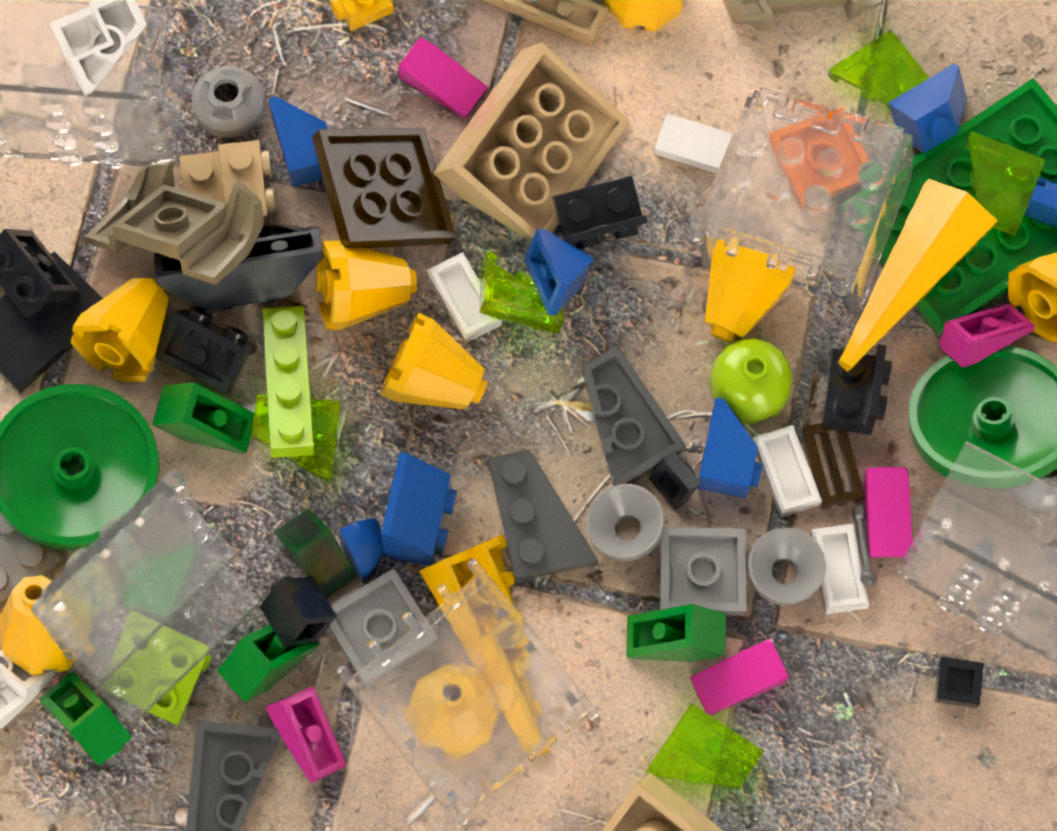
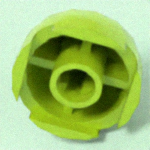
(752, 379)

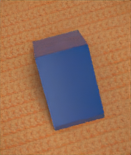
(556, 269)

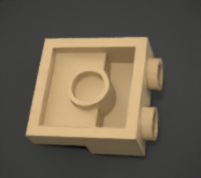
(217, 172)

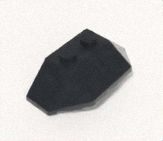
(270, 272)

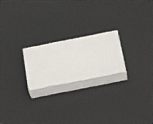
(692, 143)
(460, 295)
(787, 471)
(842, 583)

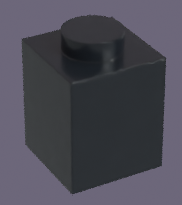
(297, 610)

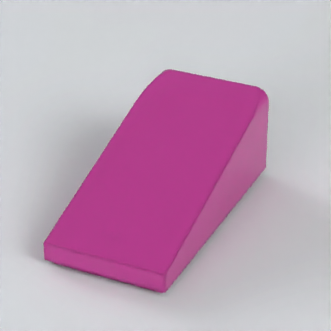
(441, 78)
(983, 333)
(887, 511)
(739, 678)
(307, 733)

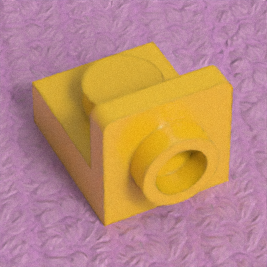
(360, 12)

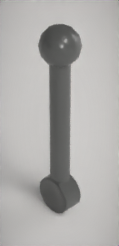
(868, 576)

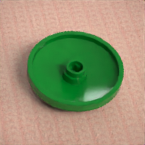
(995, 404)
(73, 464)

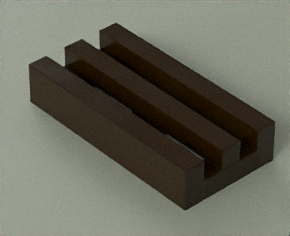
(841, 497)

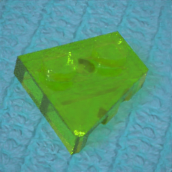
(880, 69)
(1002, 179)
(514, 298)
(325, 435)
(705, 753)

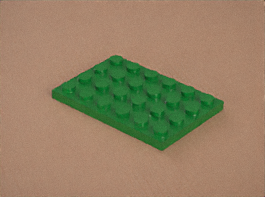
(1023, 121)

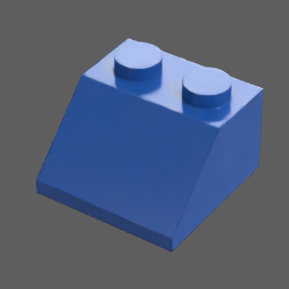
(417, 512)

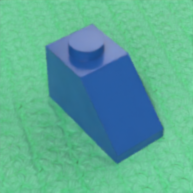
(932, 109)
(295, 135)
(728, 455)

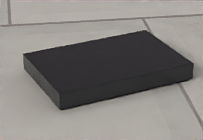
(37, 342)

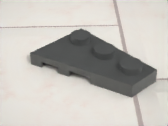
(627, 418)
(534, 520)
(226, 773)

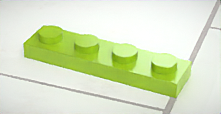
(287, 382)

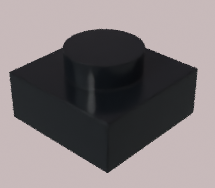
(674, 480)
(959, 682)

